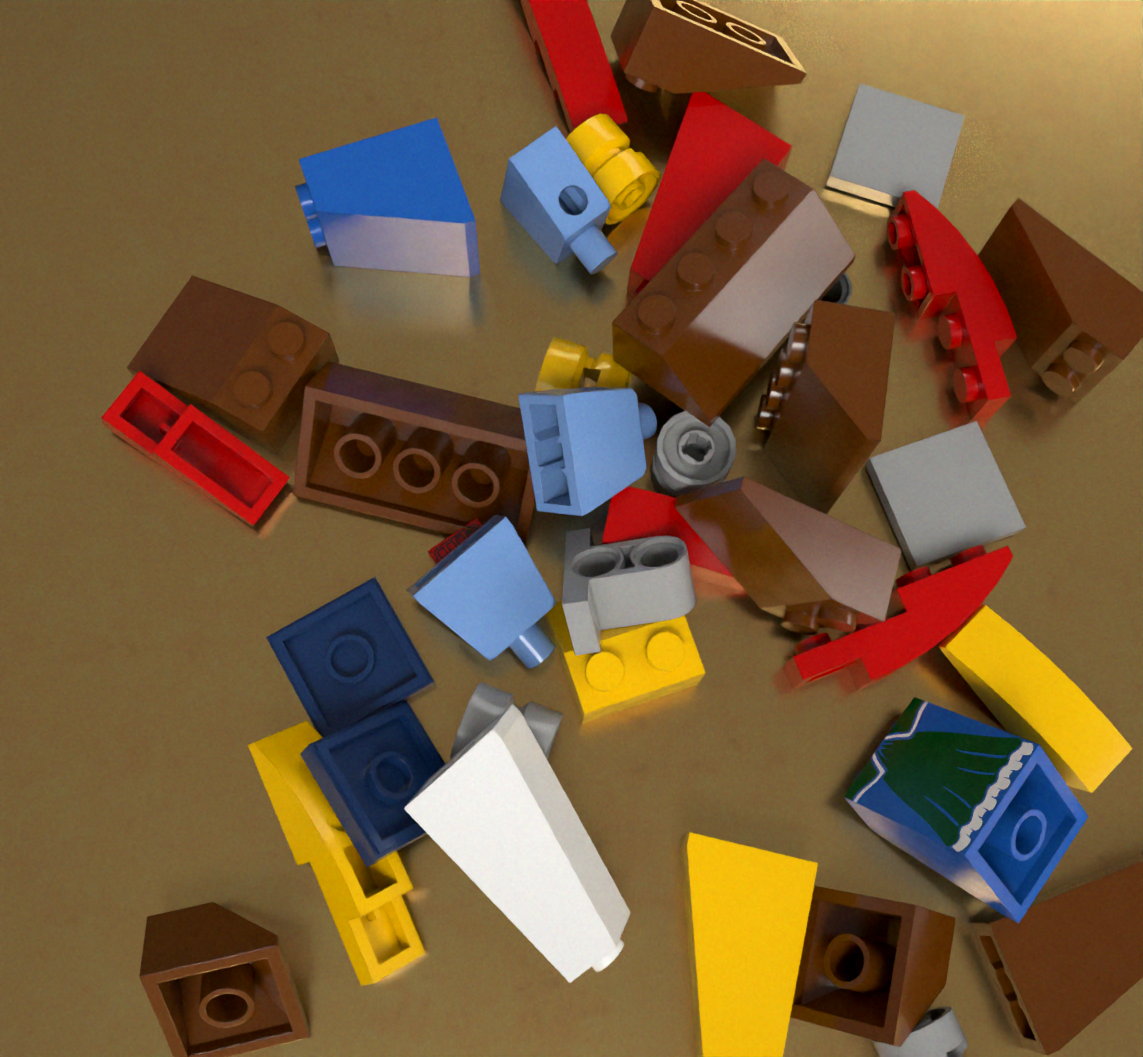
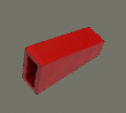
(706, 164)

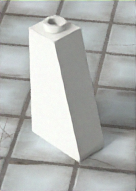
(524, 845)

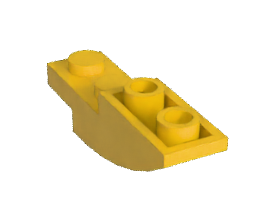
(361, 899)

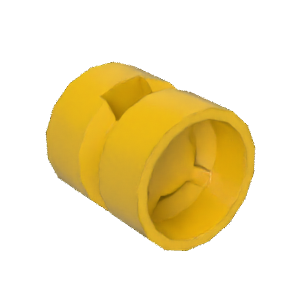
(619, 172)
(569, 364)

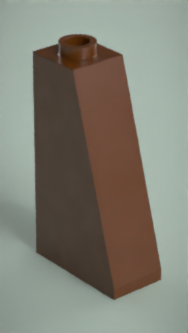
(1068, 954)

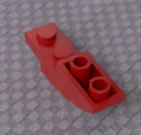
(951, 282)
(920, 616)

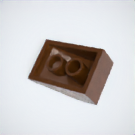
(698, 49)
(1064, 302)
(236, 359)
(794, 556)

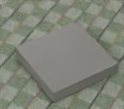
(894, 147)
(944, 495)

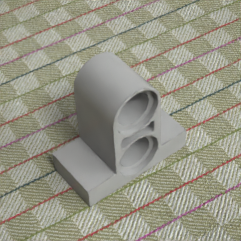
(623, 585)

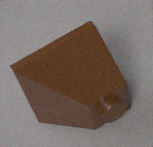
(870, 964)
(219, 983)

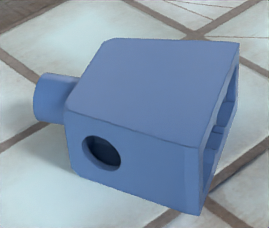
(558, 202)
(584, 445)
(490, 594)

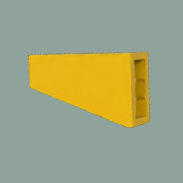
(743, 943)

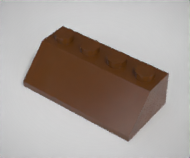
(732, 293)
(827, 399)
(412, 452)

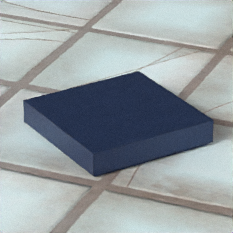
(350, 659)
(372, 775)

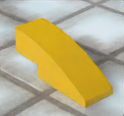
(1035, 698)

